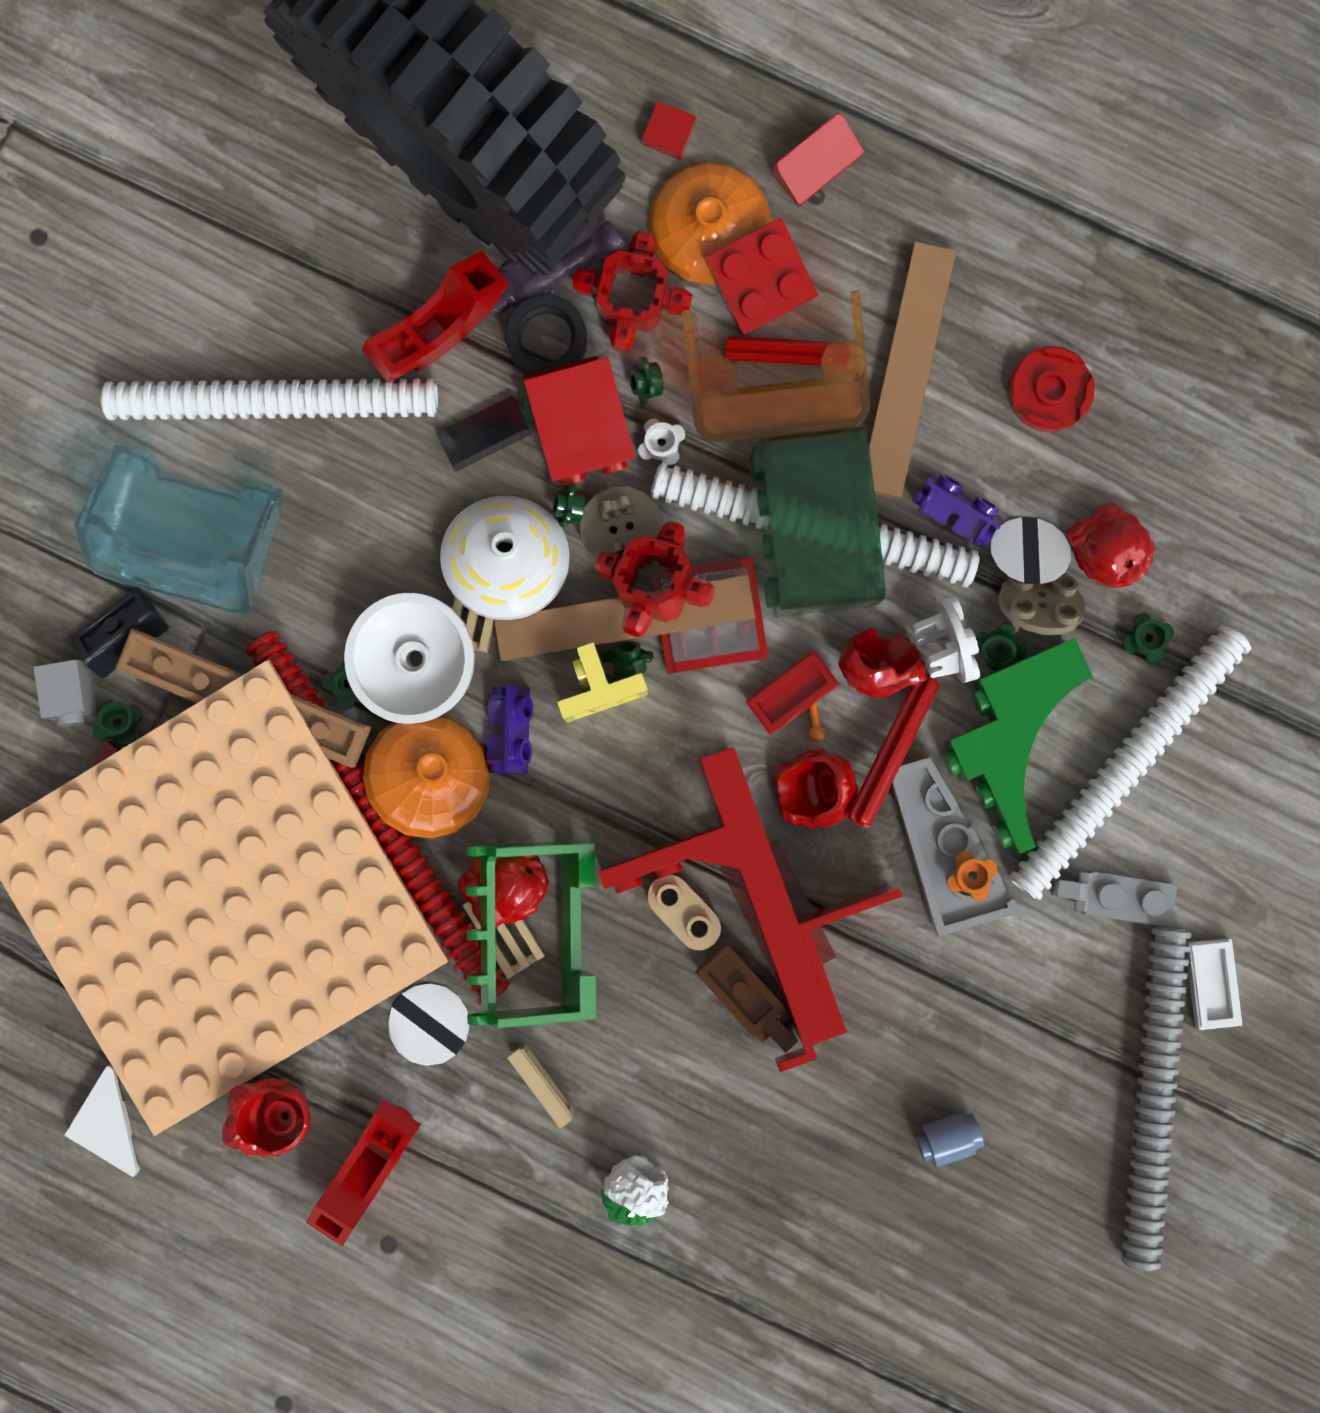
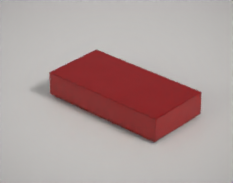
(792, 693)

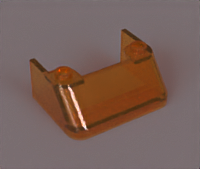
(736, 413)

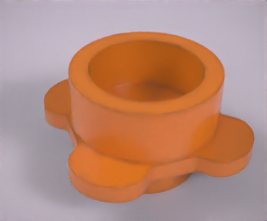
(979, 886)

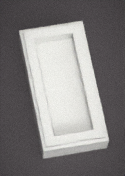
(1213, 984)

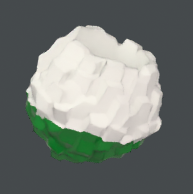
(635, 1191)

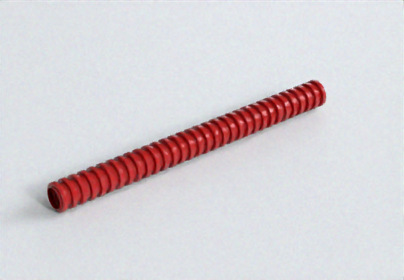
(403, 854)

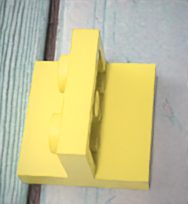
(602, 695)

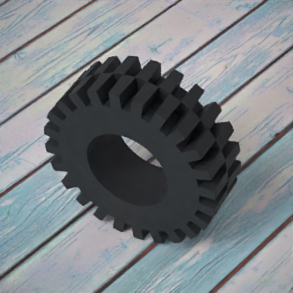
(459, 115)

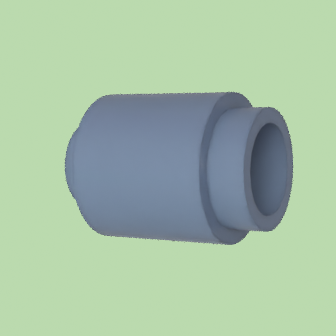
(949, 1139)

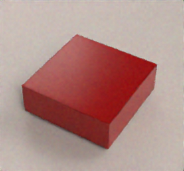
(669, 130)

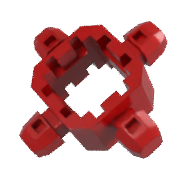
(640, 262)
(643, 550)

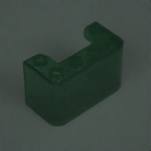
(819, 521)

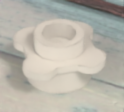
(659, 430)

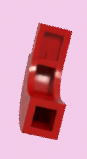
(442, 322)
(364, 1172)

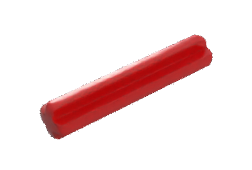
(775, 350)

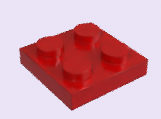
(761, 276)

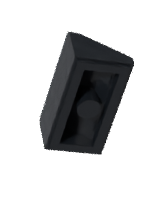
(483, 433)
(105, 636)

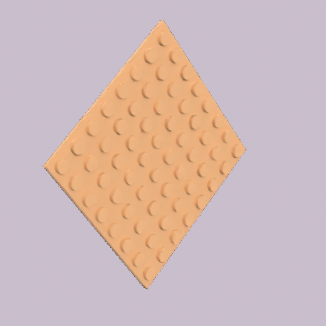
(213, 898)

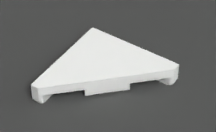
(105, 1125)

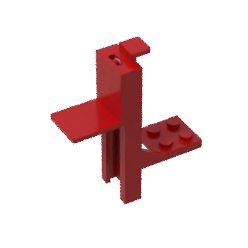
(788, 939)

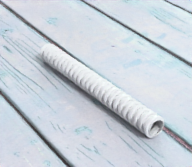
(268, 399)
(742, 504)
(1131, 761)

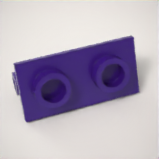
(974, 515)
(512, 710)

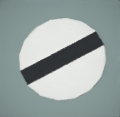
(1030, 550)
(428, 1024)

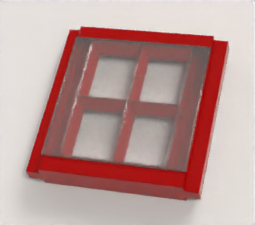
(716, 644)

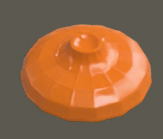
(702, 212)
(426, 777)

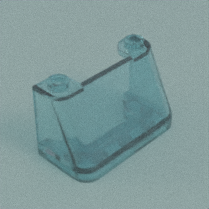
(177, 533)

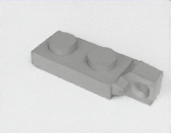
(1120, 897)

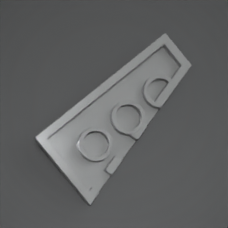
(935, 837)

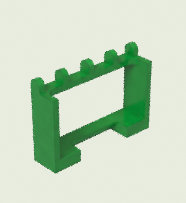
(577, 985)

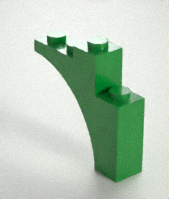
(999, 750)

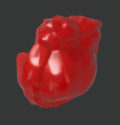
(1107, 542)
(881, 664)
(815, 789)
(518, 887)
(258, 1119)

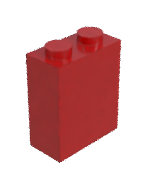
(579, 419)

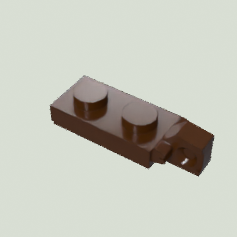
(746, 997)

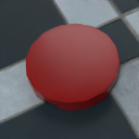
(1051, 389)

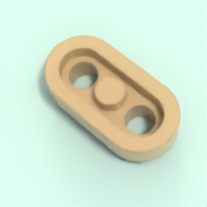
(684, 912)

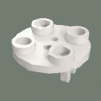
(958, 642)

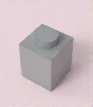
(65, 692)

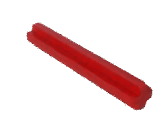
(892, 752)

